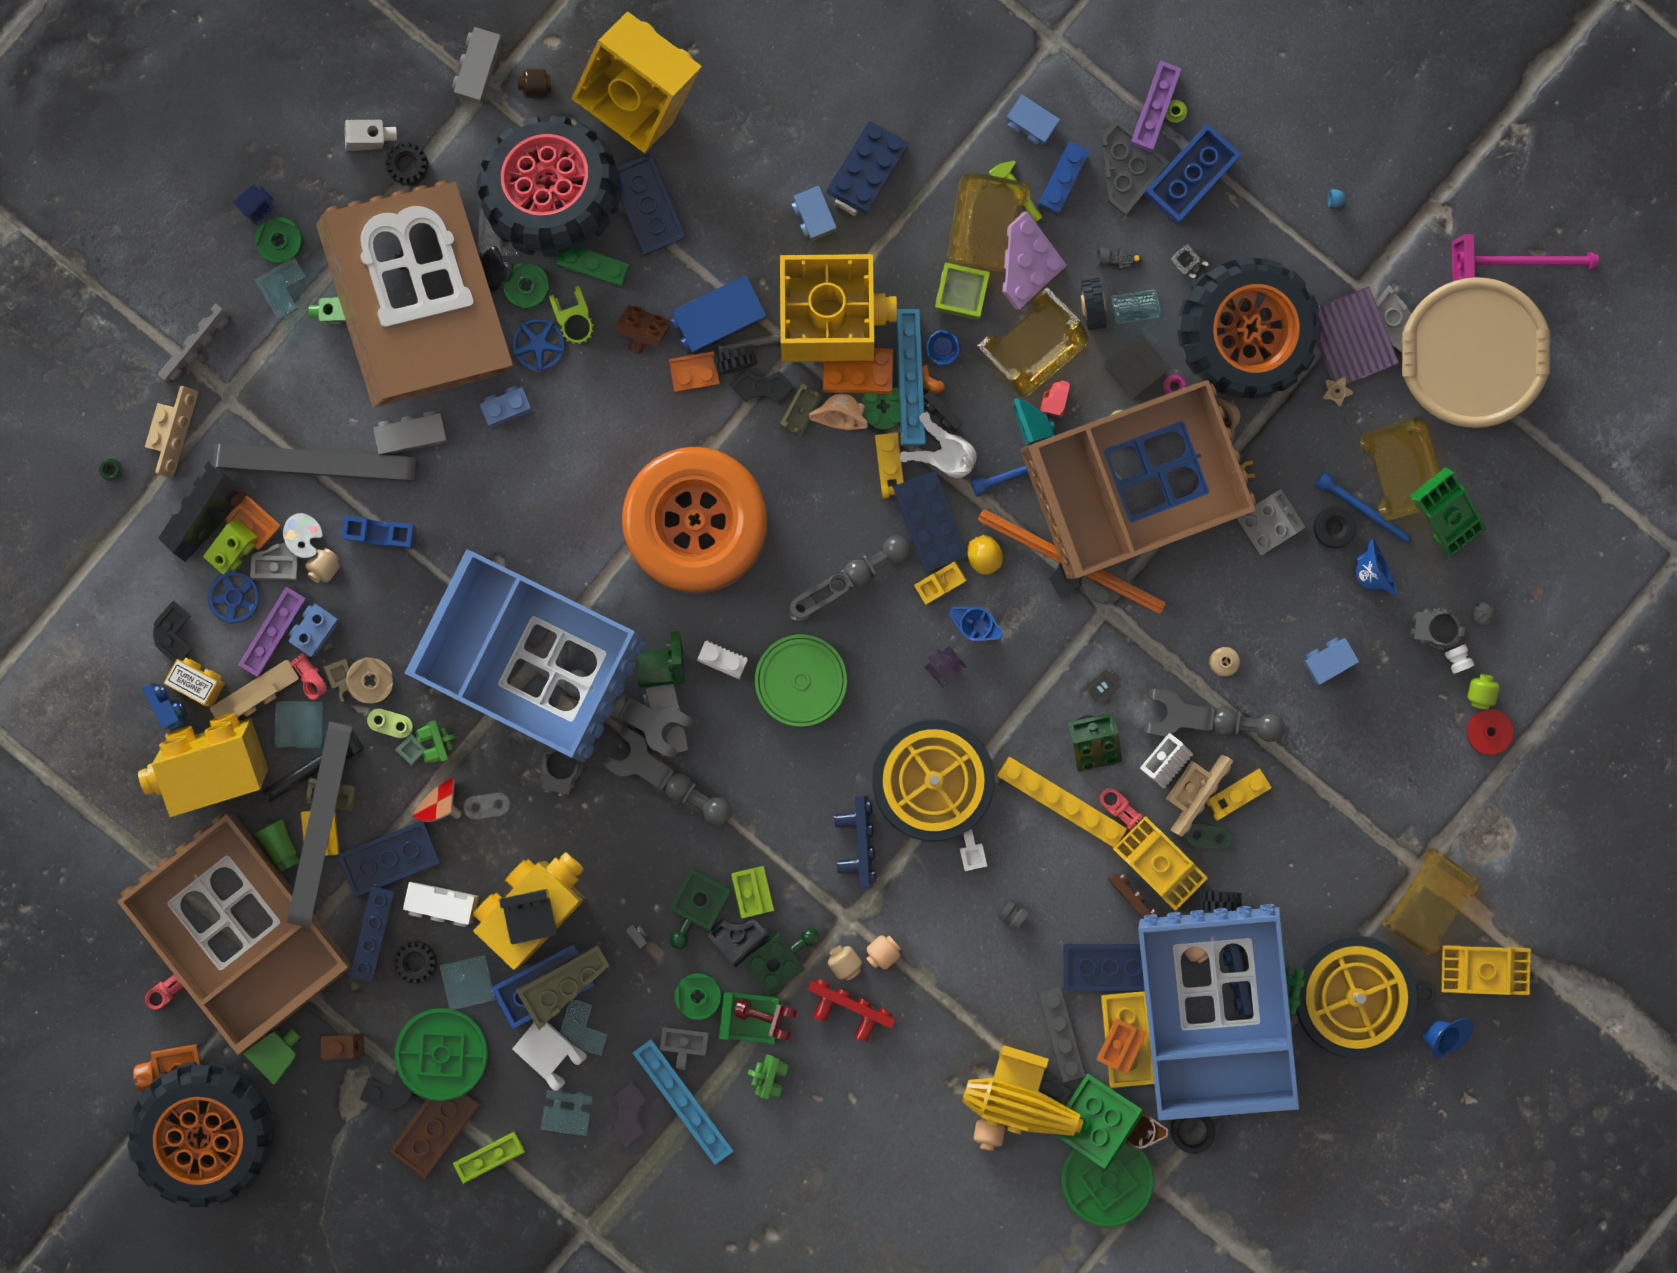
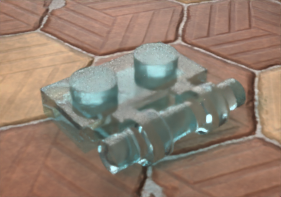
(566, 1120)

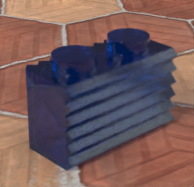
(254, 203)

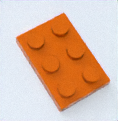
(860, 376)

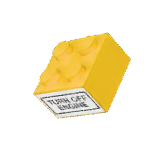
(195, 683)

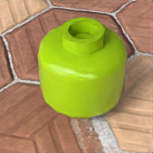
(1483, 692)

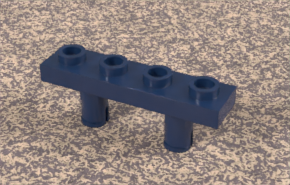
(866, 852)
(372, 934)
(1242, 989)

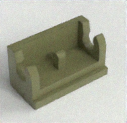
(798, 412)
(345, 798)

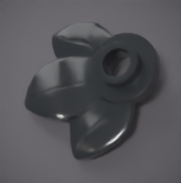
(495, 268)

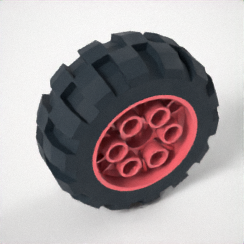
(540, 150)

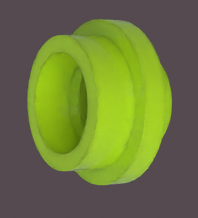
(1176, 118)

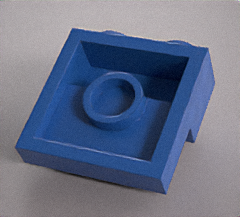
(168, 712)

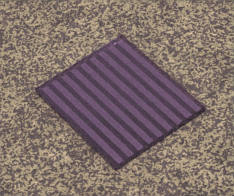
(1354, 337)

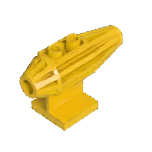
(1014, 1097)

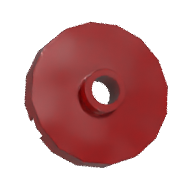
(1478, 736)

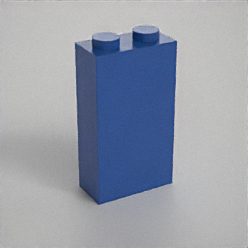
(718, 315)

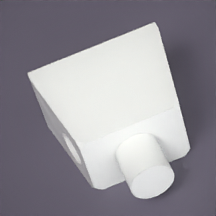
(358, 136)

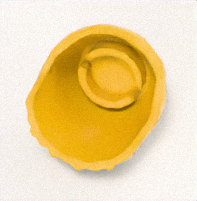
(984, 554)

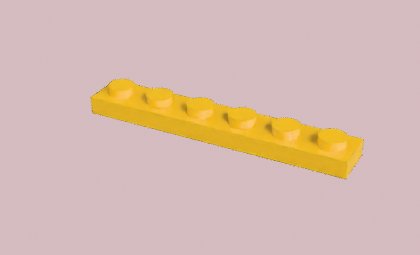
(1061, 802)

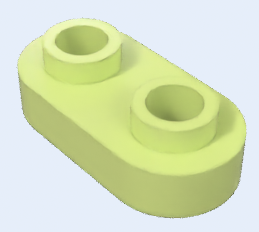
(389, 723)

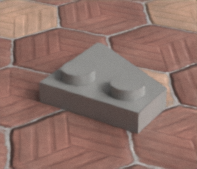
(274, 564)

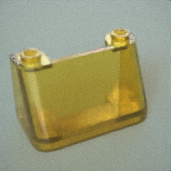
(981, 220)
(1036, 344)
(1403, 463)
(1430, 902)

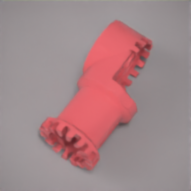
(309, 675)
(1119, 807)
(165, 990)

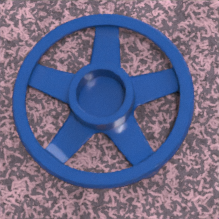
(538, 344)
(234, 597)

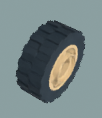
(1093, 304)

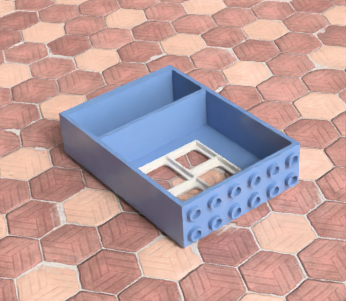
(483, 633)
(1219, 1063)

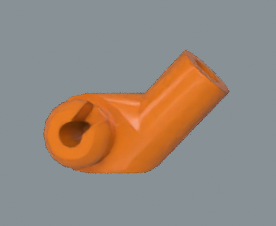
(930, 383)

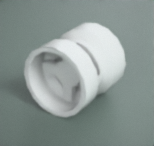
(1459, 658)

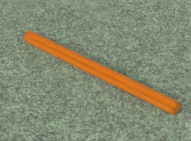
(1049, 550)

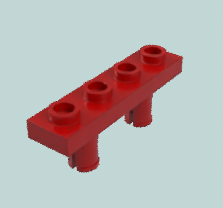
(841, 997)

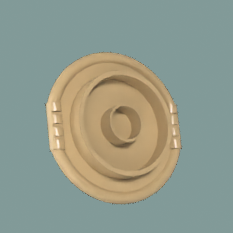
(1476, 352)

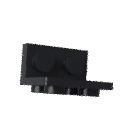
(940, 415)
(529, 916)

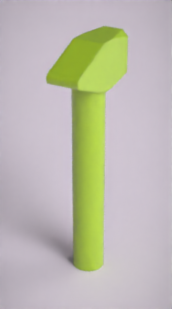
(1004, 171)

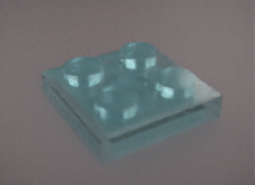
(298, 724)
(467, 982)

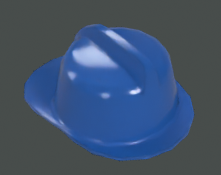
(1447, 1037)

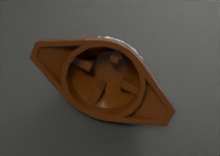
(1147, 1133)

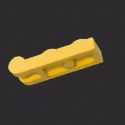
(888, 461)
(1238, 793)

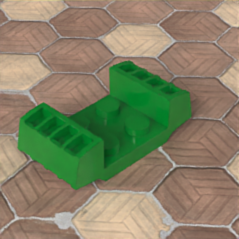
(1448, 511)

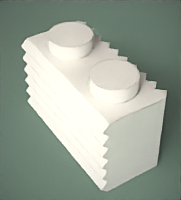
(722, 659)
(1166, 760)

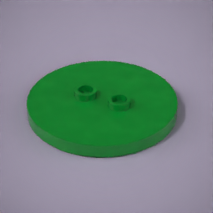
(441, 1054)
(1108, 1195)

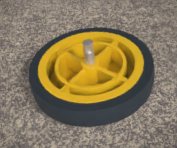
(933, 780)
(1356, 997)

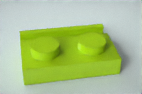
(752, 892)

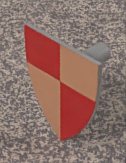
(438, 803)

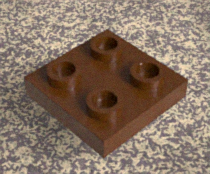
(642, 328)

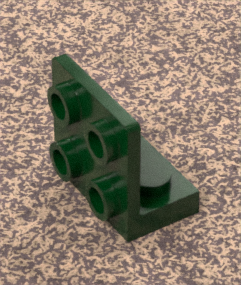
(662, 665)
(1095, 742)

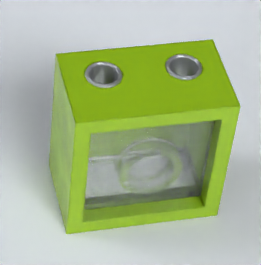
(961, 291)

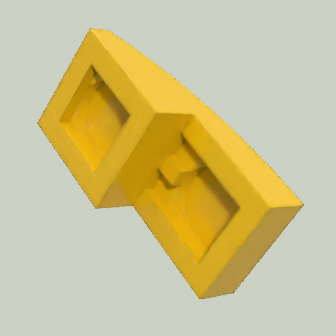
(940, 582)

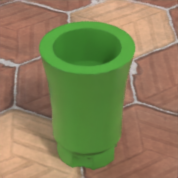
(278, 845)

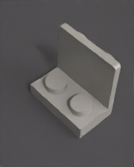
(1271, 522)

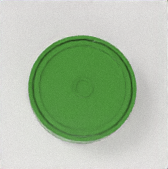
(800, 680)

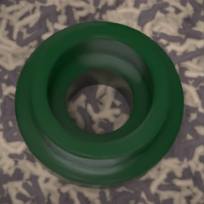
(103, 469)

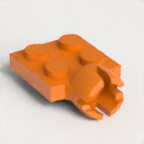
(164, 1061)

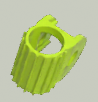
(563, 316)

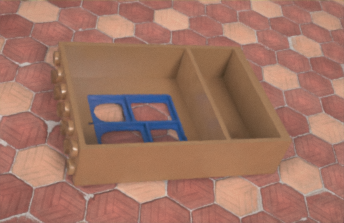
(1086, 499)

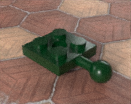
(686, 907)
(789, 965)

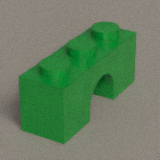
(595, 265)

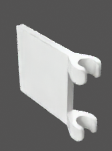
(545, 1051)

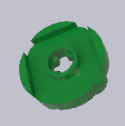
(274, 228)
(539, 286)
(875, 417)
(707, 986)

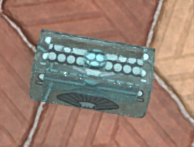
(1135, 306)

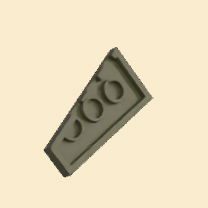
(554, 989)

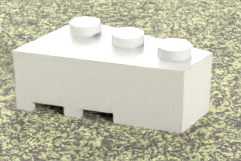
(440, 904)

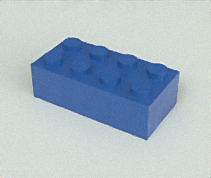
(1192, 174)
(506, 991)

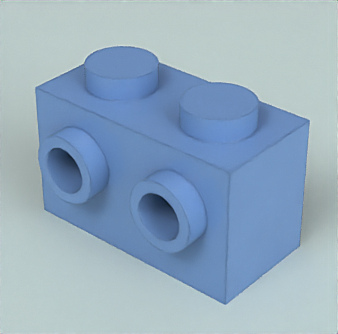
(1032, 120)
(814, 214)
(506, 407)
(313, 630)
(1330, 661)

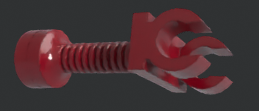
(744, 1010)

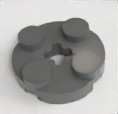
(1101, 593)

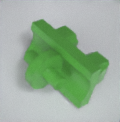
(431, 733)
(764, 1076)

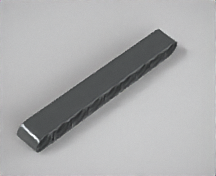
(314, 462)
(319, 824)

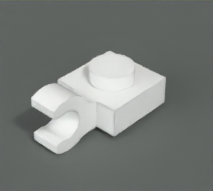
(972, 855)

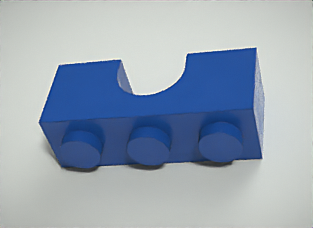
(1063, 178)
(378, 532)

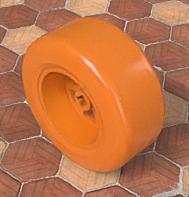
(654, 495)

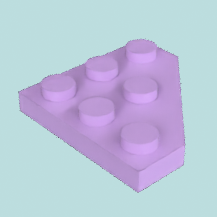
(1028, 261)

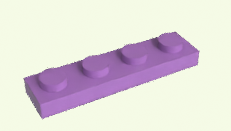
(1155, 106)
(272, 631)

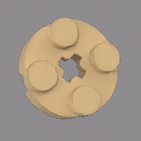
(383, 680)

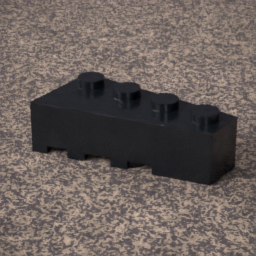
(201, 512)

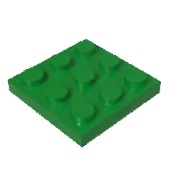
(1106, 1121)

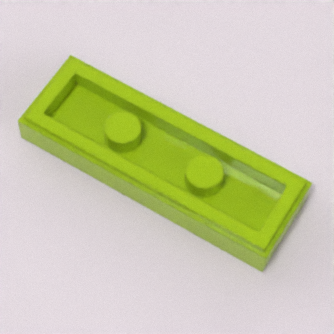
(489, 1157)

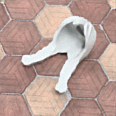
(954, 458)

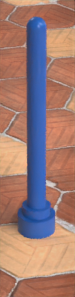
(1326, 483)
(982, 485)

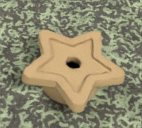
(1337, 397)

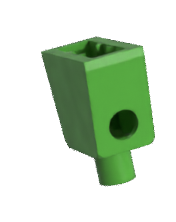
(328, 311)
(274, 1054)

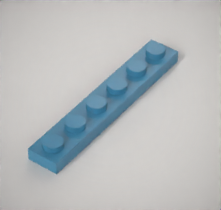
(910, 377)
(683, 1101)

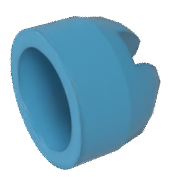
(1336, 198)

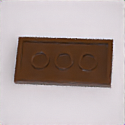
(432, 1132)

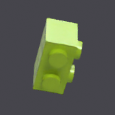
(230, 547)

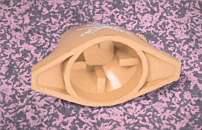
(840, 413)

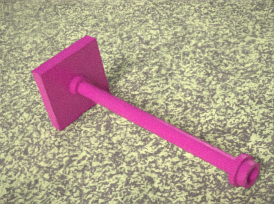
(1464, 260)

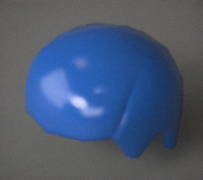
(943, 347)

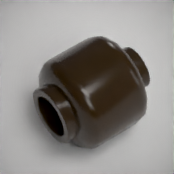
(534, 83)

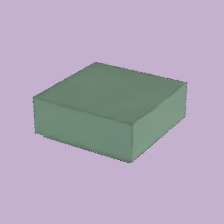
(411, 749)

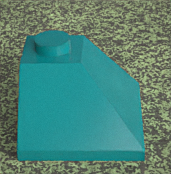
(1032, 422)

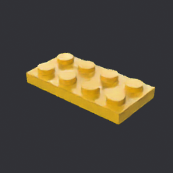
(1131, 1009)

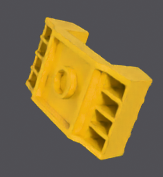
(1160, 863)
(1486, 970)

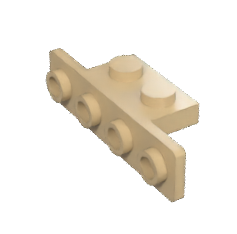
(170, 429)
(257, 691)
(1194, 790)

